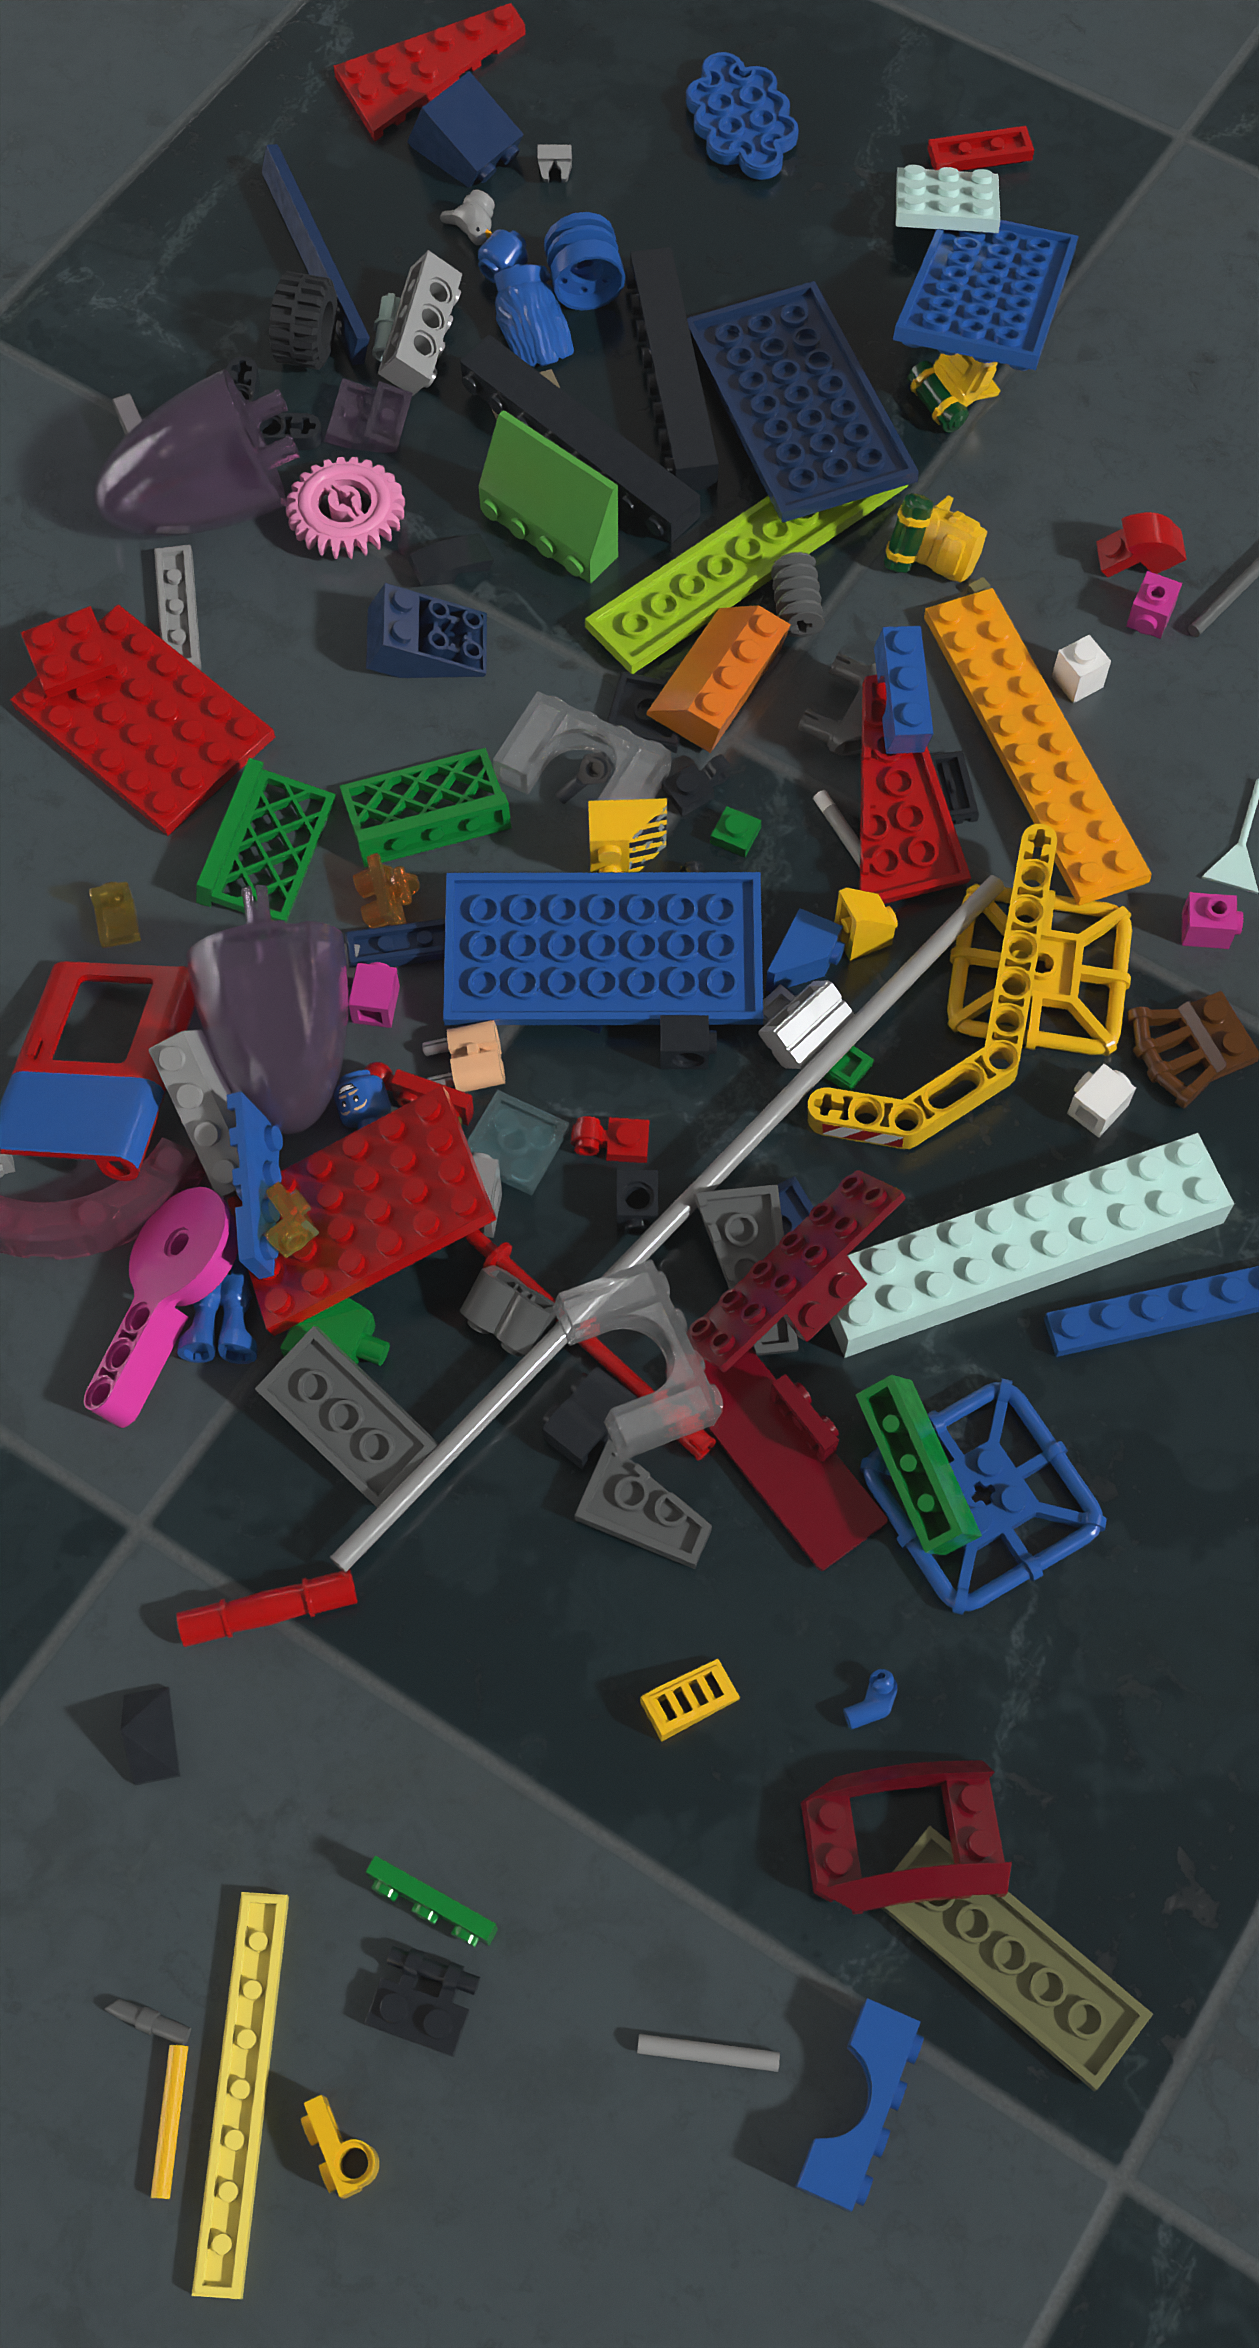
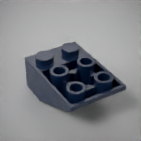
(424, 636)

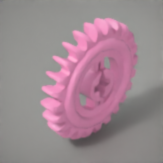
(348, 523)

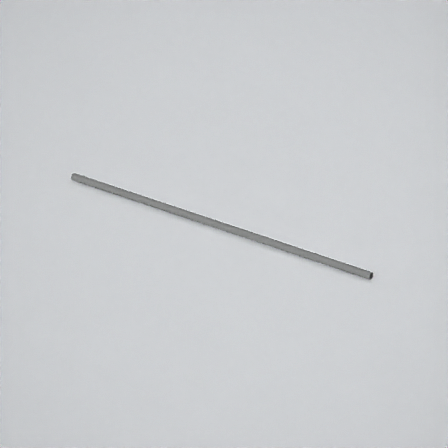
(667, 1223)

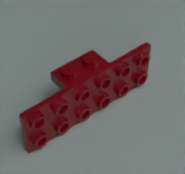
(802, 1277)
(792, 1460)

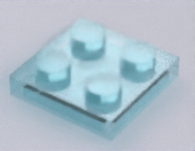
(519, 1138)

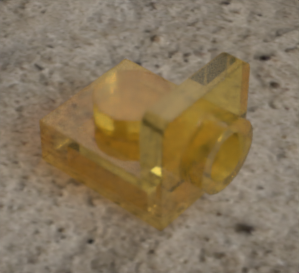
(115, 914)

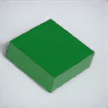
(850, 1069)

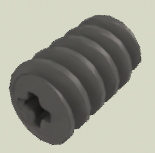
(798, 594)

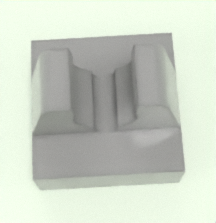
(555, 157)

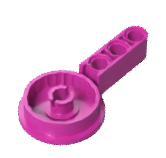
(173, 1263)

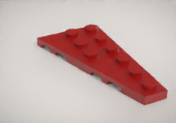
(417, 70)
(904, 820)

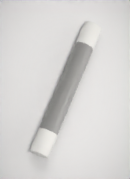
(839, 824)

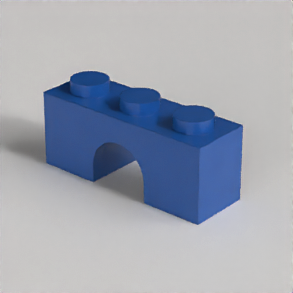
(903, 669)

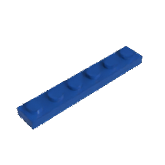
(1153, 1311)

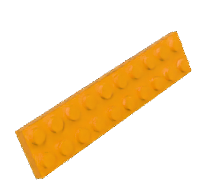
(1037, 746)

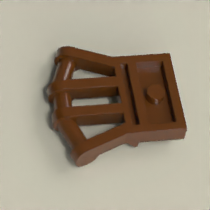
(1213, 1033)

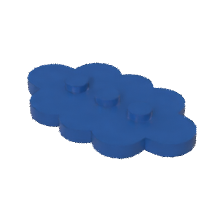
(742, 115)

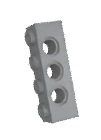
(421, 324)

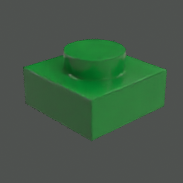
(735, 831)

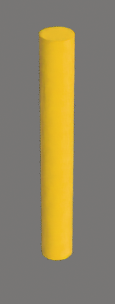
(169, 2122)

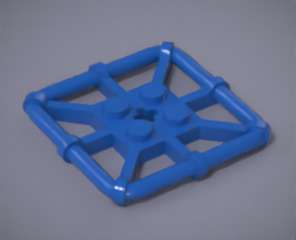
(1010, 1498)

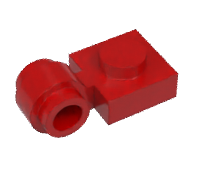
(624, 1139)

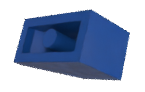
(805, 951)

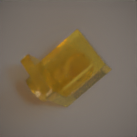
(296, 1226)

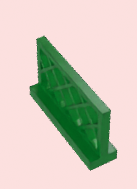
(237, 824)
(433, 826)

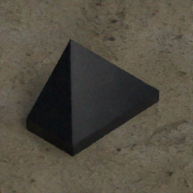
(150, 1736)

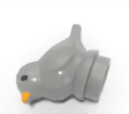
(473, 216)

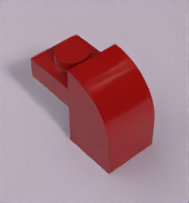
(1144, 539)

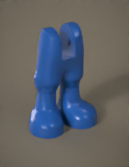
(234, 1341)

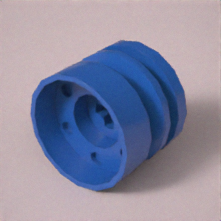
(584, 261)

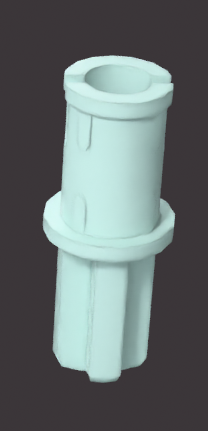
(384, 323)

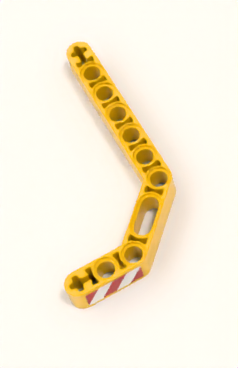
(998, 1043)

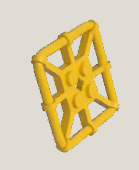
(1054, 988)

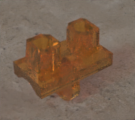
(392, 891)

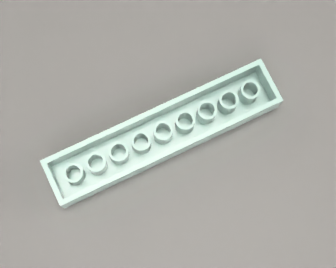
(1031, 1242)

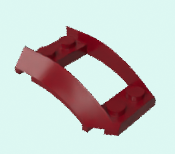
(972, 1829)

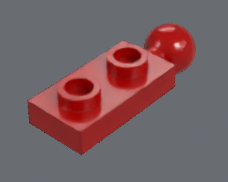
(409, 1087)

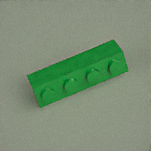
(918, 1465)

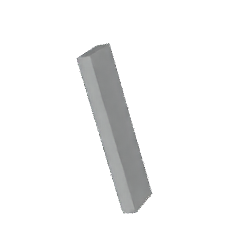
(178, 601)

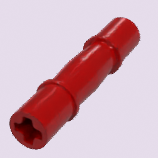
(266, 1608)

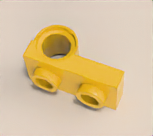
(322, 2129)

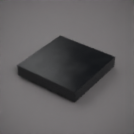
(630, 705)

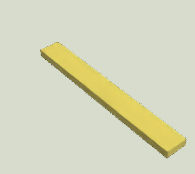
(240, 2097)

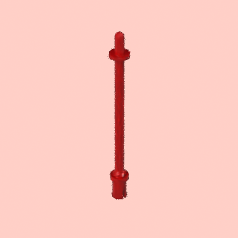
(695, 1443)

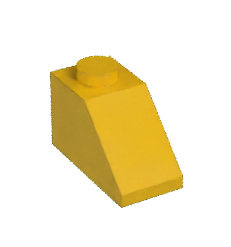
(865, 922)

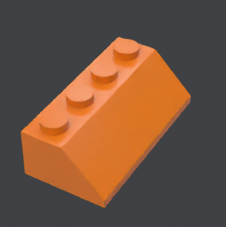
(719, 673)

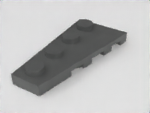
(744, 1230)

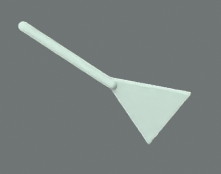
(1235, 866)

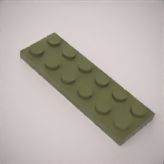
(1025, 1970)

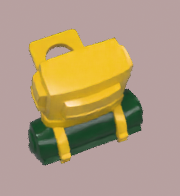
(952, 386)
(934, 538)

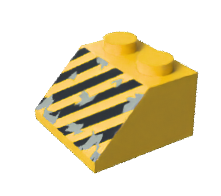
(626, 833)

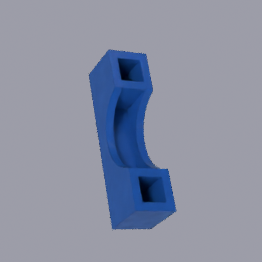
(838, 2165)

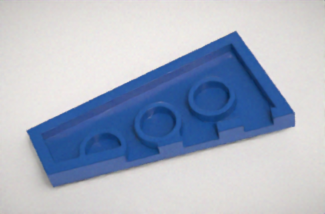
(259, 1169)

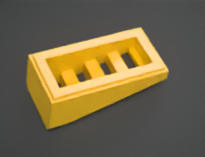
(658, 1718)

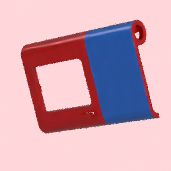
(93, 1106)

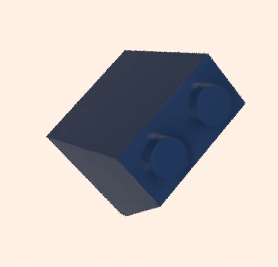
(465, 132)

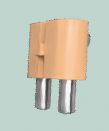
(474, 1057)

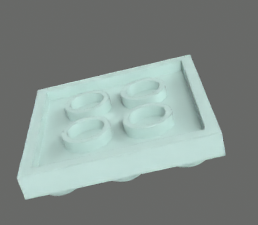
(947, 199)

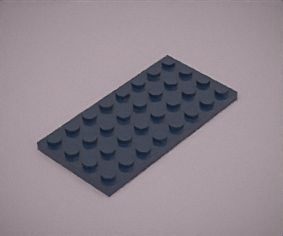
(800, 402)

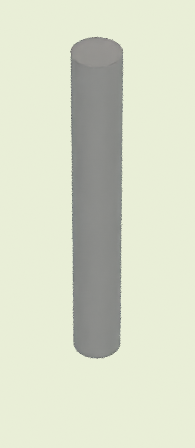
(708, 2052)

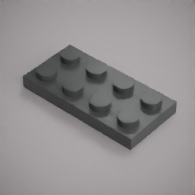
(346, 1416)

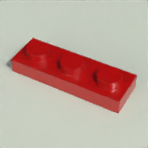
(981, 149)

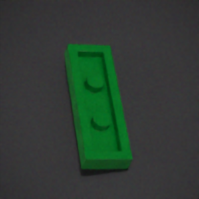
(430, 1903)

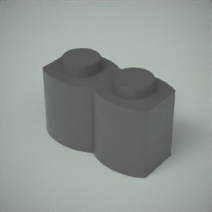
(508, 1310)

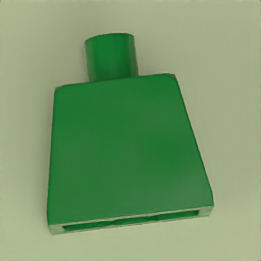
(348, 1327)

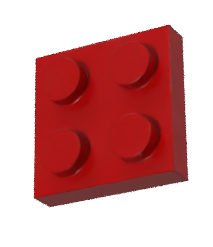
(69, 652)

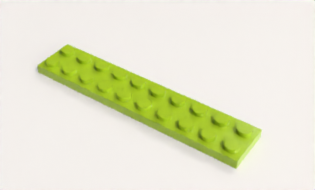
(713, 576)

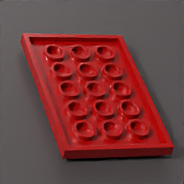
(153, 728)
(378, 1207)

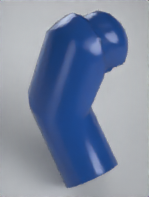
(877, 1702)

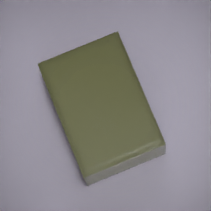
(978, 585)

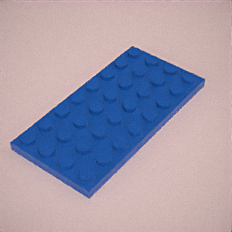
(988, 293)
(603, 948)

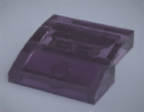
(368, 417)

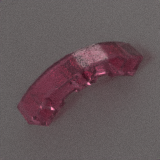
(102, 1218)

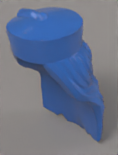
(531, 315)

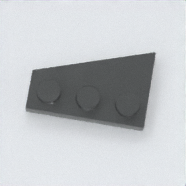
(637, 1509)

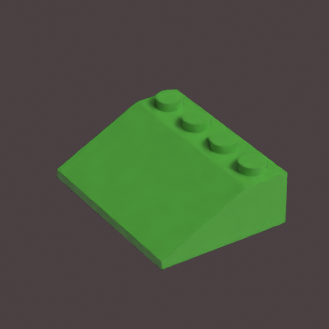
(550, 499)

